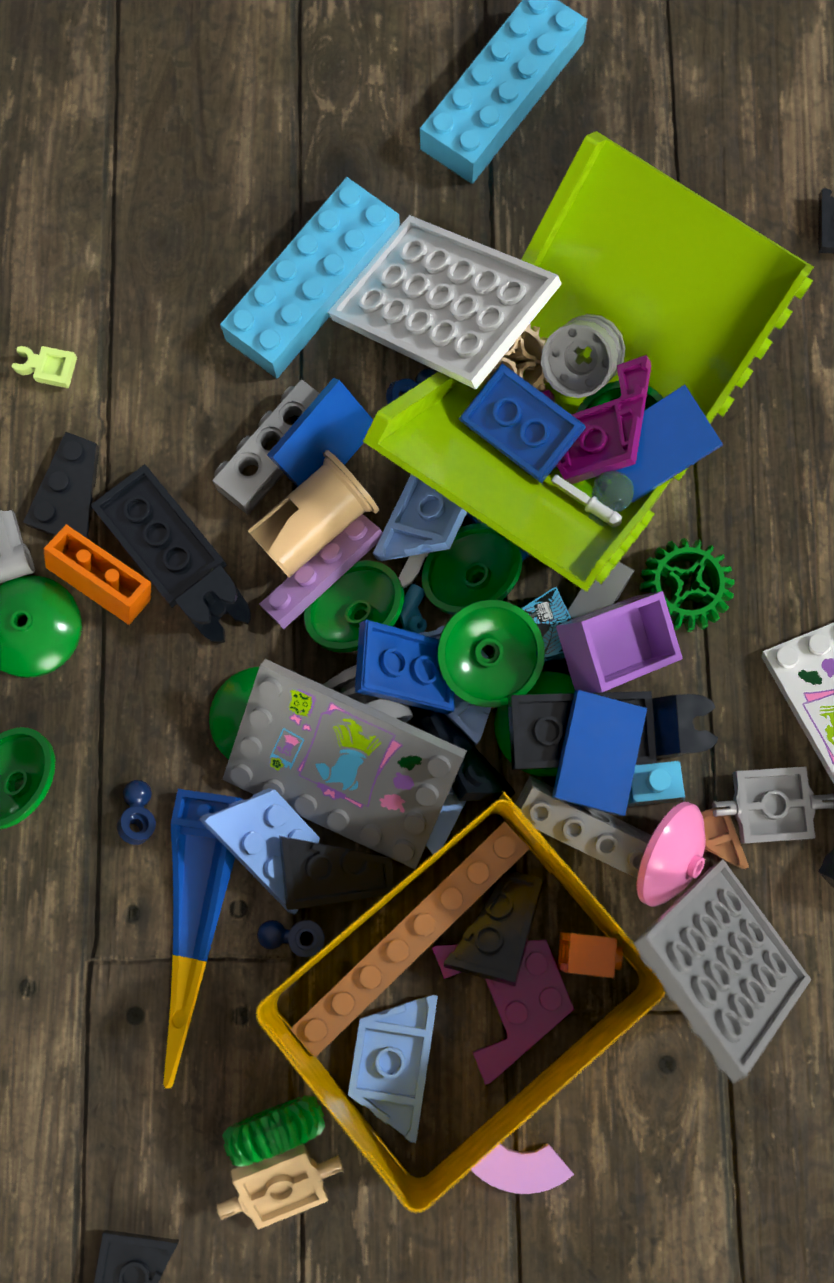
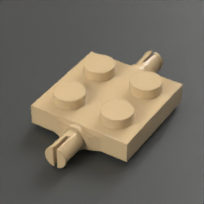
(279, 1186)

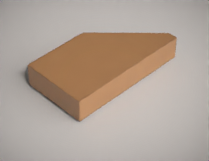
(722, 839)

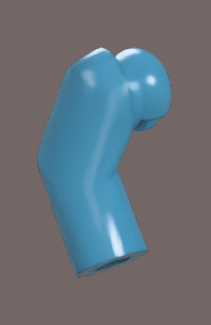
(410, 614)

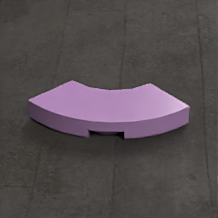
(523, 1171)

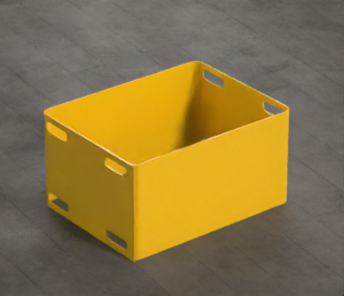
(424, 1191)

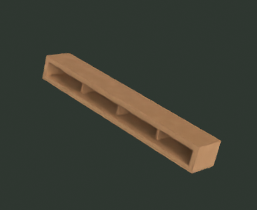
(409, 939)

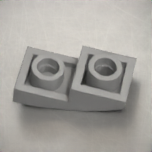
(602, 594)

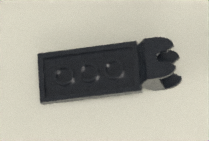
(172, 552)
(541, 722)

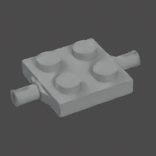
(773, 805)

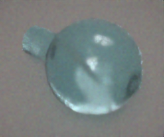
(613, 490)

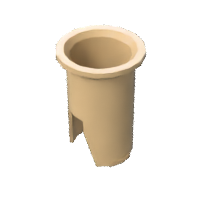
(312, 515)

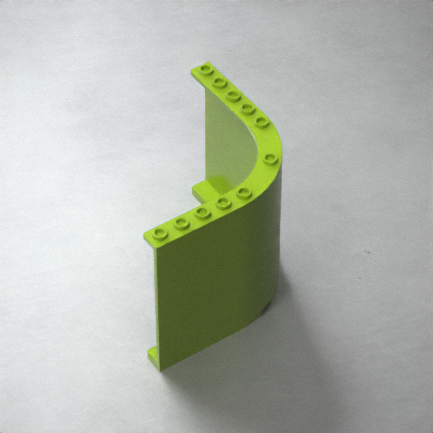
(677, 285)

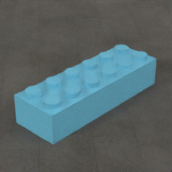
(502, 86)
(309, 277)

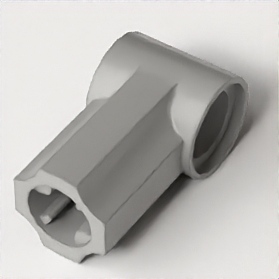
(14, 554)

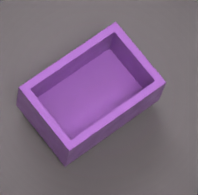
(619, 642)

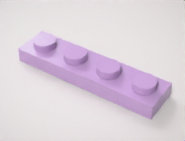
(321, 571)

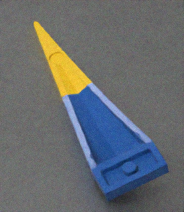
(199, 887)

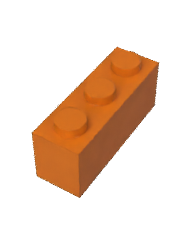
(97, 574)
(589, 955)

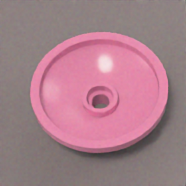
(672, 855)

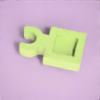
(49, 367)

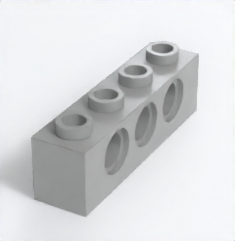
(250, 490)
(584, 828)

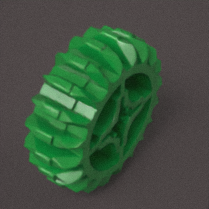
(698, 589)
(273, 1131)

